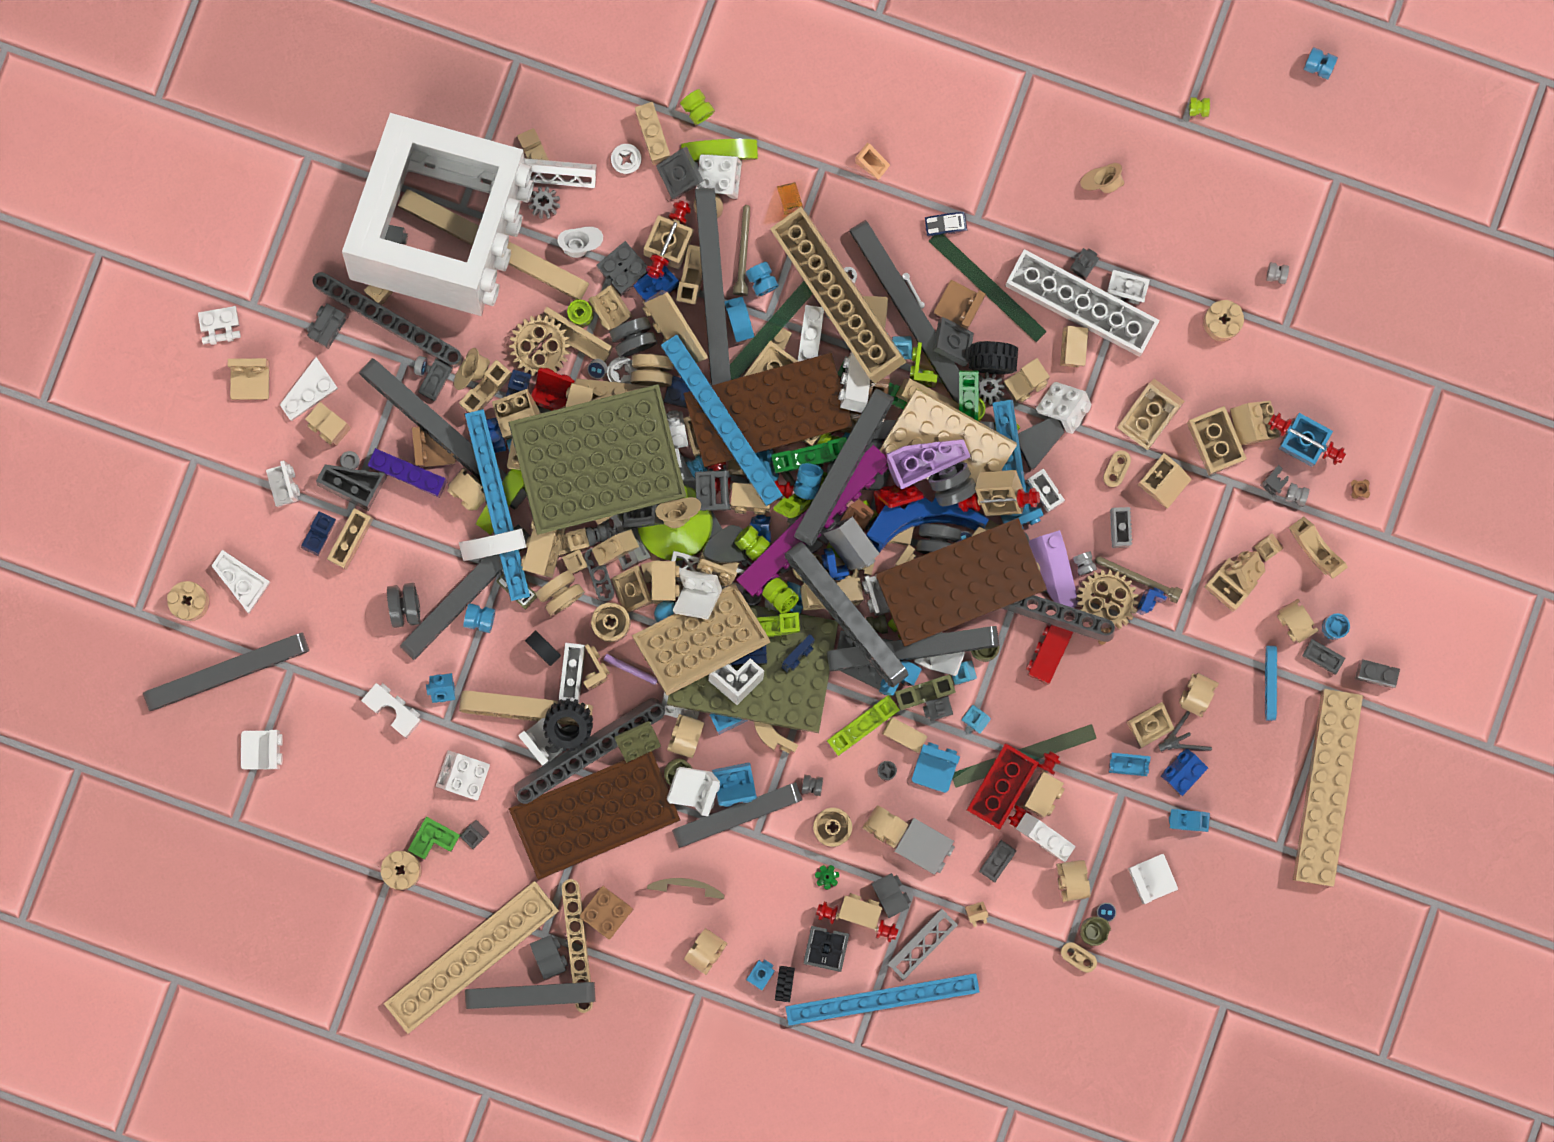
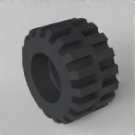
(993, 357)
(571, 710)

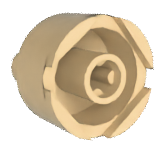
(1213, 324)
(468, 489)
(177, 598)
(612, 611)
(1297, 621)
(1198, 695)
(685, 736)
(840, 819)
(885, 826)
(411, 866)
(1073, 880)
(705, 951)

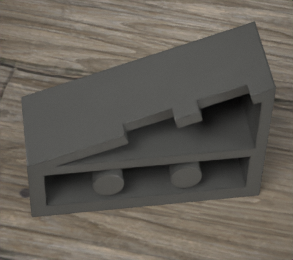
(352, 485)

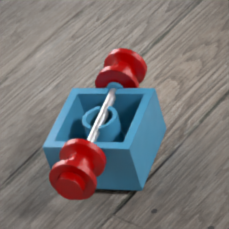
(1306, 439)

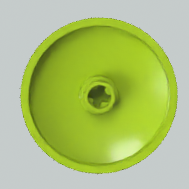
(687, 539)

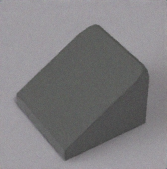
(474, 834)

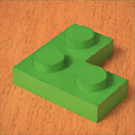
(431, 833)

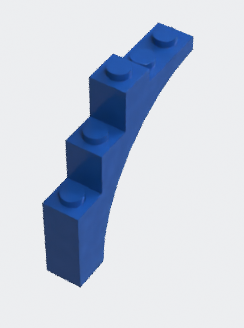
(896, 519)

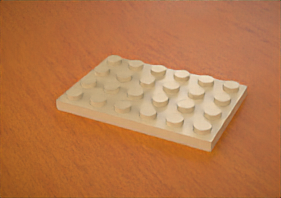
(932, 420)
(691, 647)

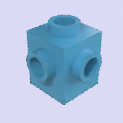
(441, 688)

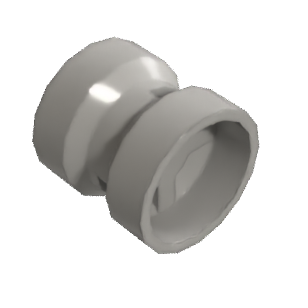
(1277, 273)
(1297, 494)
(1084, 563)

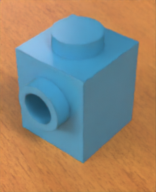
(761, 974)

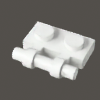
(219, 319)

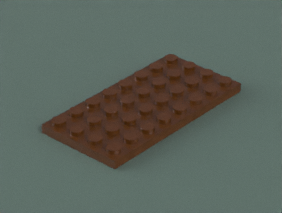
(774, 408)
(961, 582)
(594, 815)

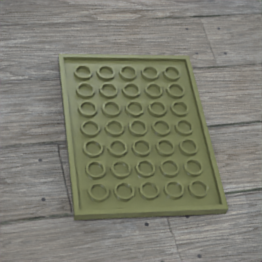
(597, 459)
(782, 697)

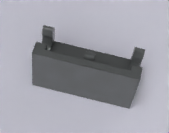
(1273, 484)
(642, 518)

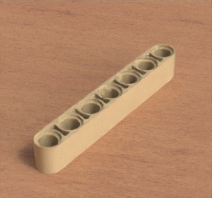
(509, 706)
(572, 936)

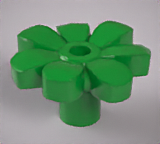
(832, 875)

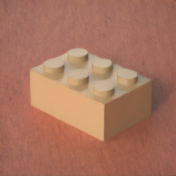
(1216, 440)

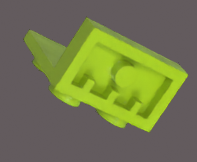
(925, 378)

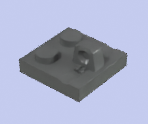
(679, 173)
(953, 341)

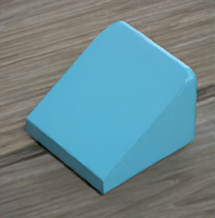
(904, 344)
(965, 673)
(976, 719)

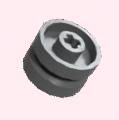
(633, 337)
(952, 484)
(938, 535)
(401, 605)

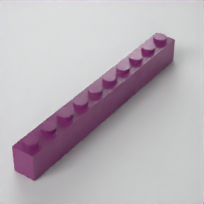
(773, 559)

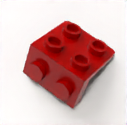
(551, 389)
(894, 496)

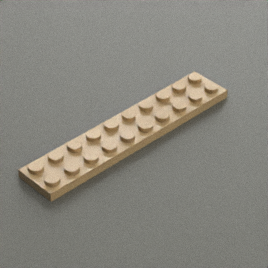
(471, 957)

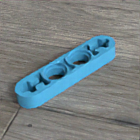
(1271, 683)

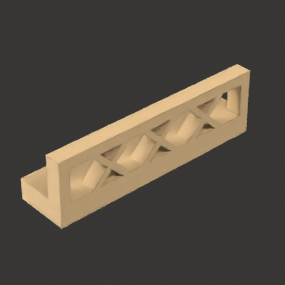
(580, 338)

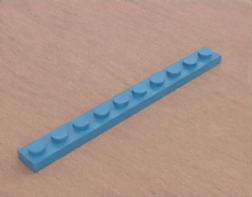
(721, 420)
(496, 500)
(882, 999)

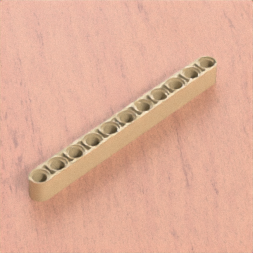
(519, 259)

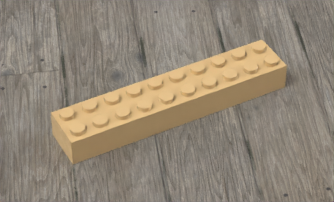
(838, 295)
(545, 547)
(1327, 787)

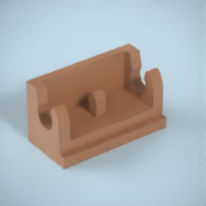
(860, 512)

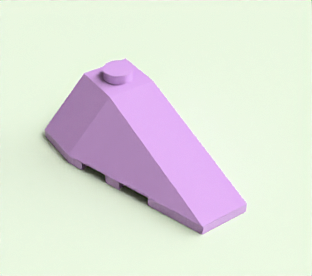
(920, 461)
(1055, 568)

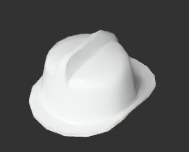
(580, 240)

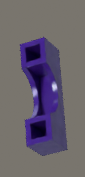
(407, 472)

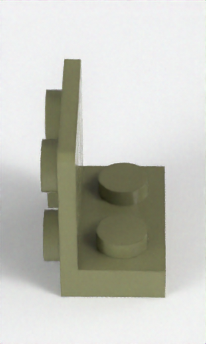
(637, 741)

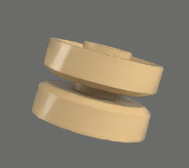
(651, 370)
(561, 594)

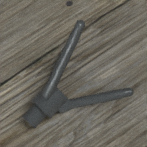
(1173, 741)

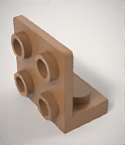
(959, 304)
(429, 452)
(606, 912)

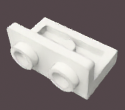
(1128, 286)

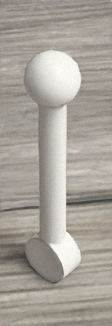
(906, 277)

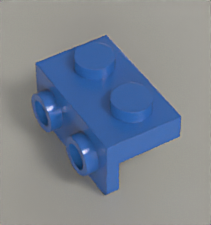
(649, 286)
(829, 563)
(1184, 771)

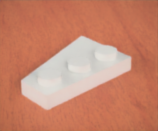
(308, 391)
(241, 580)

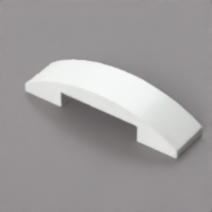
(492, 545)

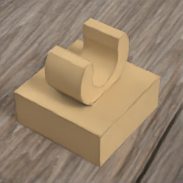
(977, 912)

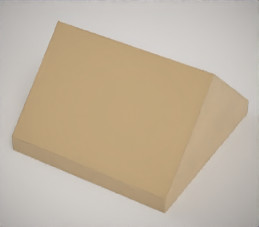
(632, 589)
(1150, 725)

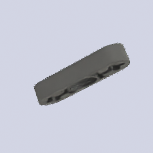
(608, 586)

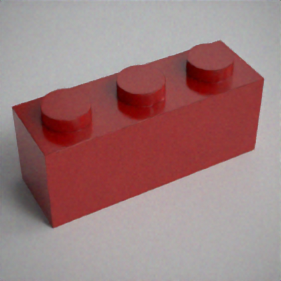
(1049, 653)

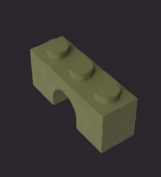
(925, 692)

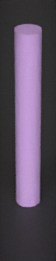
(630, 669)

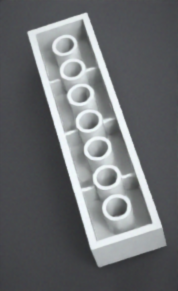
(1082, 303)

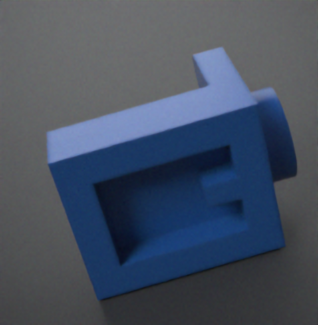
(762, 525)

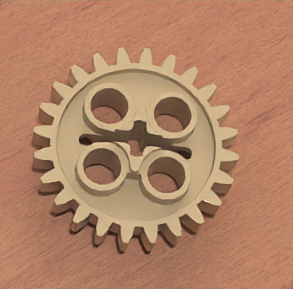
(528, 333)
(1113, 584)

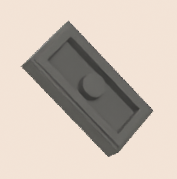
(435, 379)
(1323, 657)
(997, 861)

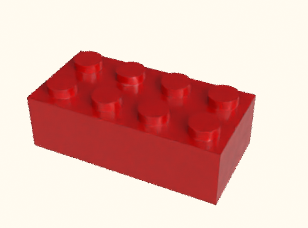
(1002, 786)

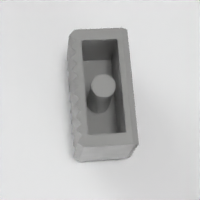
(1121, 527)

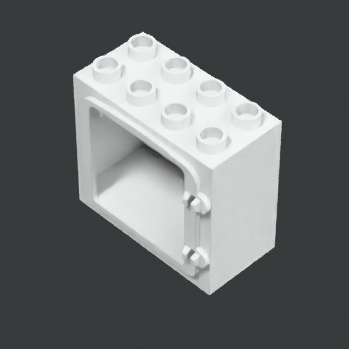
(457, 160)

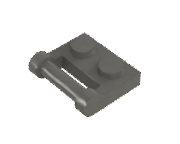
(706, 490)

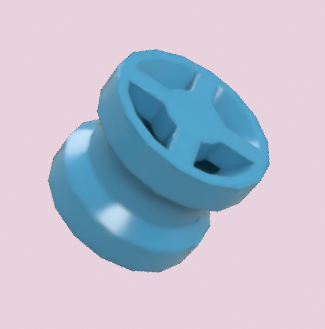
(696, 466)

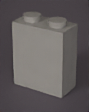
(851, 544)
(925, 846)

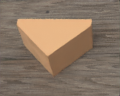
(872, 161)

